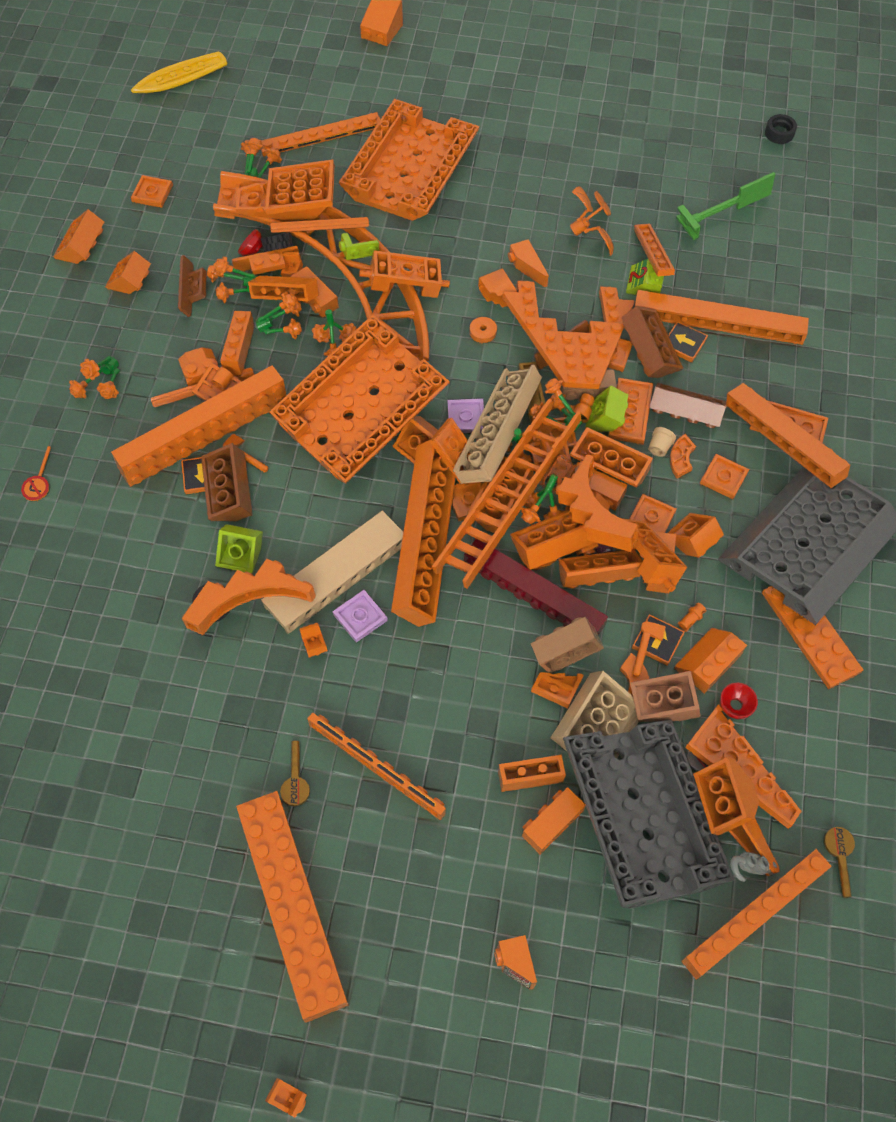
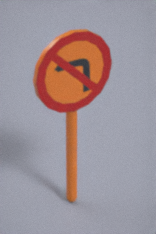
(36, 486)

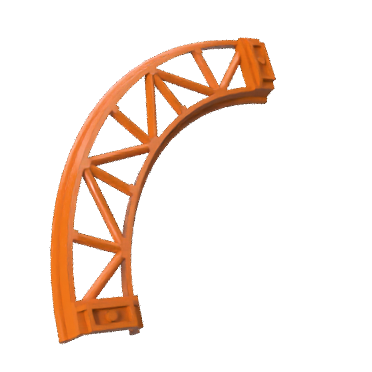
(226, 208)

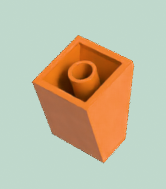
(382, 21)

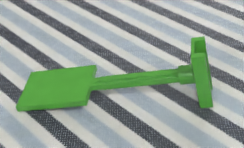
(747, 195)

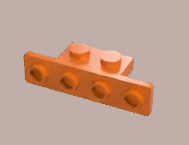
(264, 261)

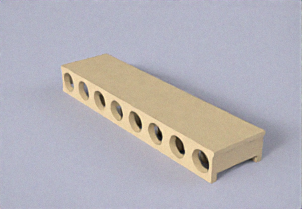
(498, 427)
(337, 569)

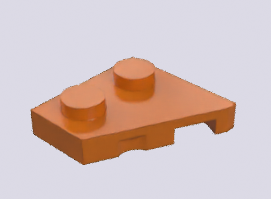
(557, 687)

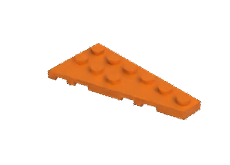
(719, 740)

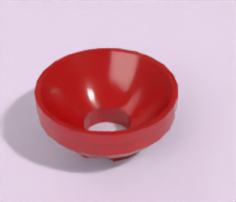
(251, 244)
(741, 693)

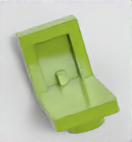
(357, 250)

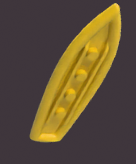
(180, 73)

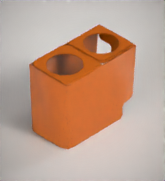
(494, 284)
(570, 468)

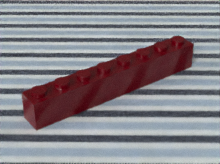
(535, 589)

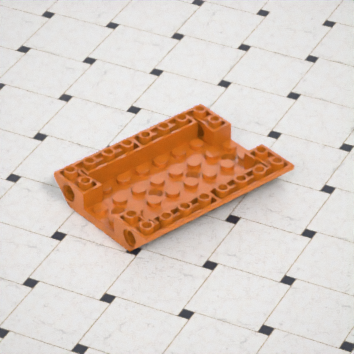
(391, 153)
(344, 386)

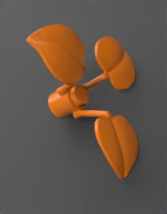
(581, 224)

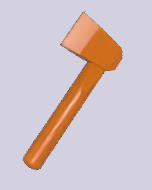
(236, 440)
(648, 629)

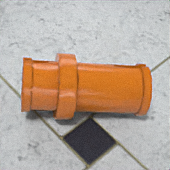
(694, 614)

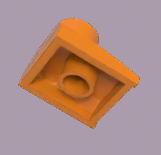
(195, 364)

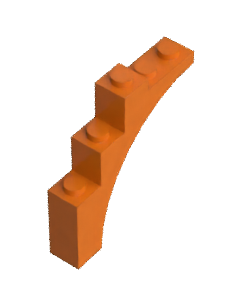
(598, 522)
(243, 587)

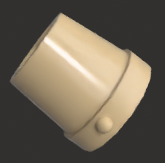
(661, 441)

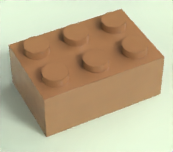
(566, 645)

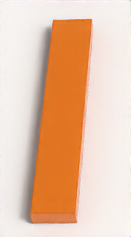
(654, 250)

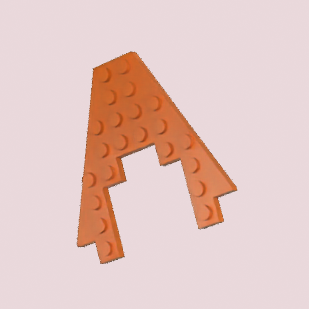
(573, 356)

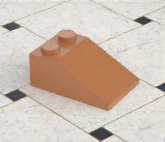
(666, 698)

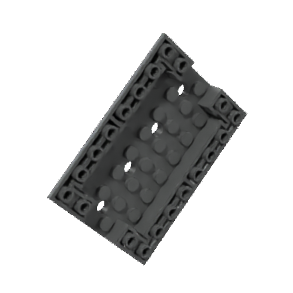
(835, 549)
(664, 806)

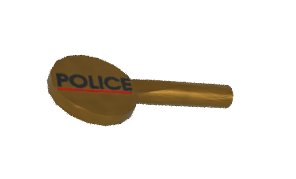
(295, 789)
(840, 844)

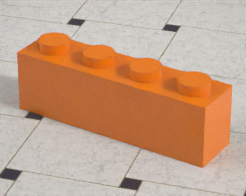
(273, 286)
(238, 342)

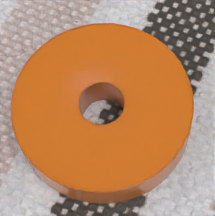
(478, 334)

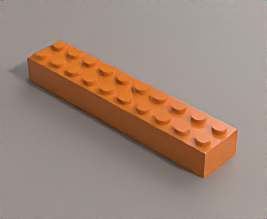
(199, 426)
(423, 538)
(292, 907)

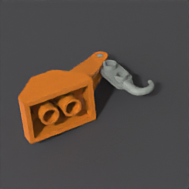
(732, 806)

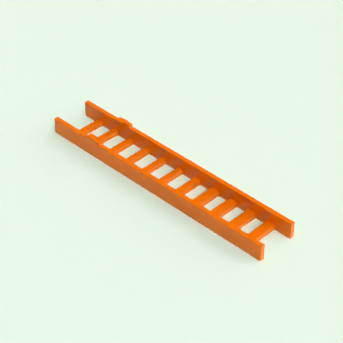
(502, 526)

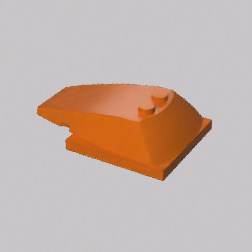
(290, 192)

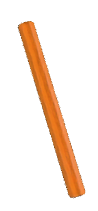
(326, 224)
(187, 391)

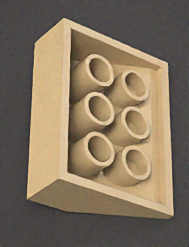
(598, 707)

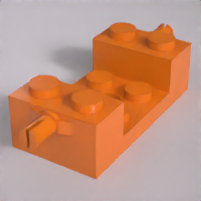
(389, 268)
(659, 561)

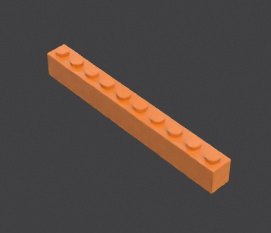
(725, 317)

